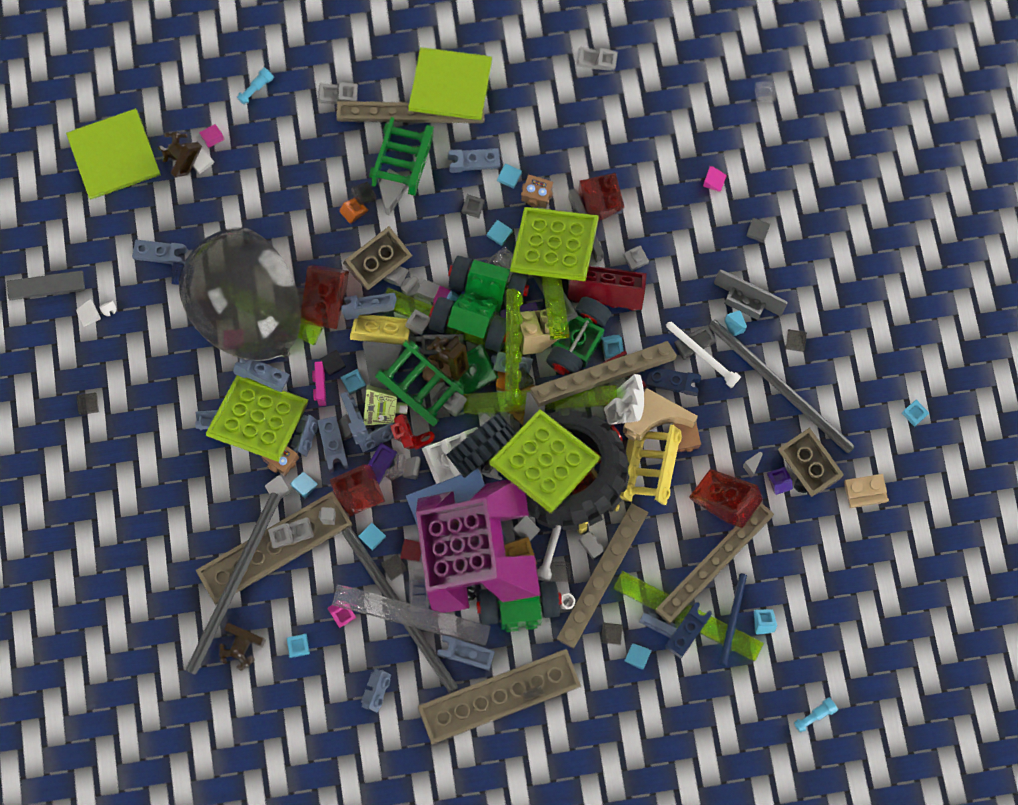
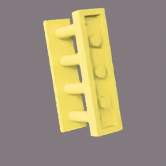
(635, 452)

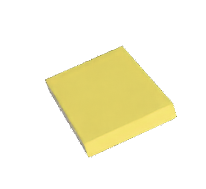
(380, 329)

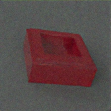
(411, 550)

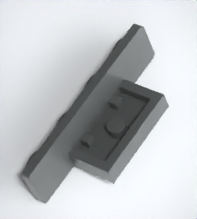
(748, 297)

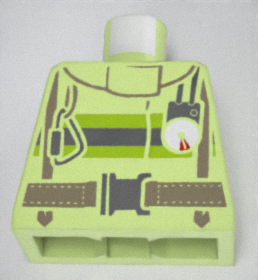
(381, 406)

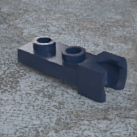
(673, 381)
(687, 631)

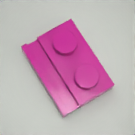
(319, 377)

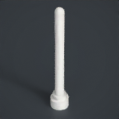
(730, 377)
(544, 571)

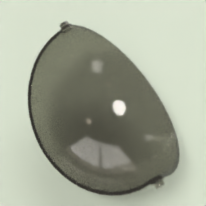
(241, 295)

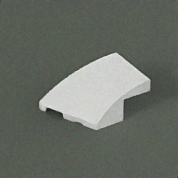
(628, 404)
(438, 462)

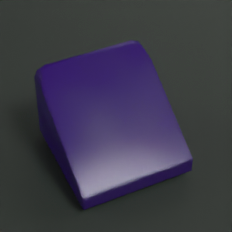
(780, 480)

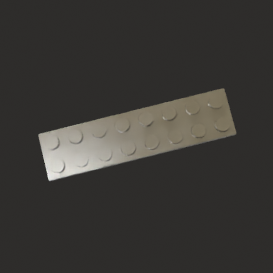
(268, 559)
(498, 696)

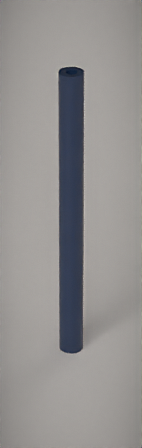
(733, 620)

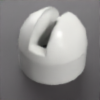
(107, 307)
(570, 603)

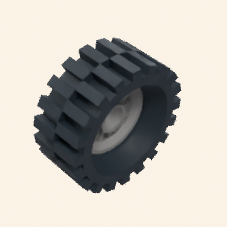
(481, 445)

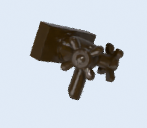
(184, 153)
(453, 355)
(240, 646)

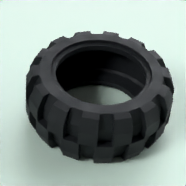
(605, 489)

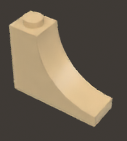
(655, 413)

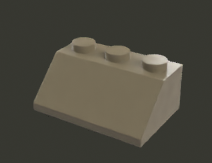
(377, 258)
(811, 462)

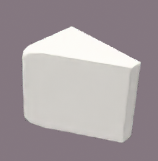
(88, 313)

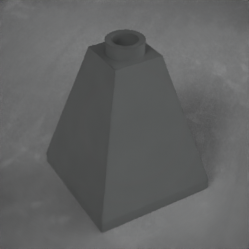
(380, 357)

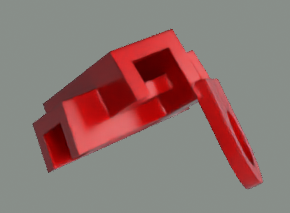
(403, 433)

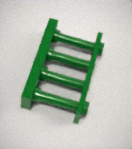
(415, 167)
(416, 401)

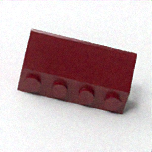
(610, 287)

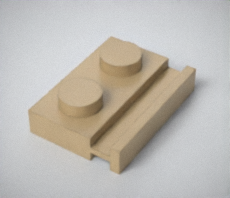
(866, 491)

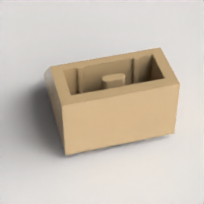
(535, 332)

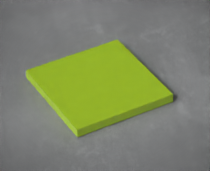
(450, 83)
(113, 154)
(554, 244)
(257, 418)
(545, 461)

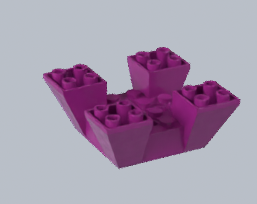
(484, 562)

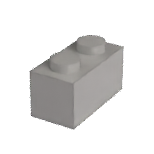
(327, 516)
(590, 544)

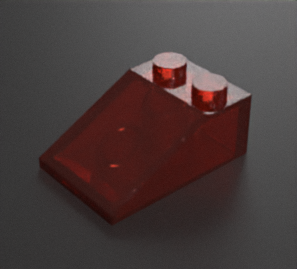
(324, 295)
(727, 497)

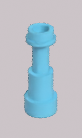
(263, 78)
(827, 707)

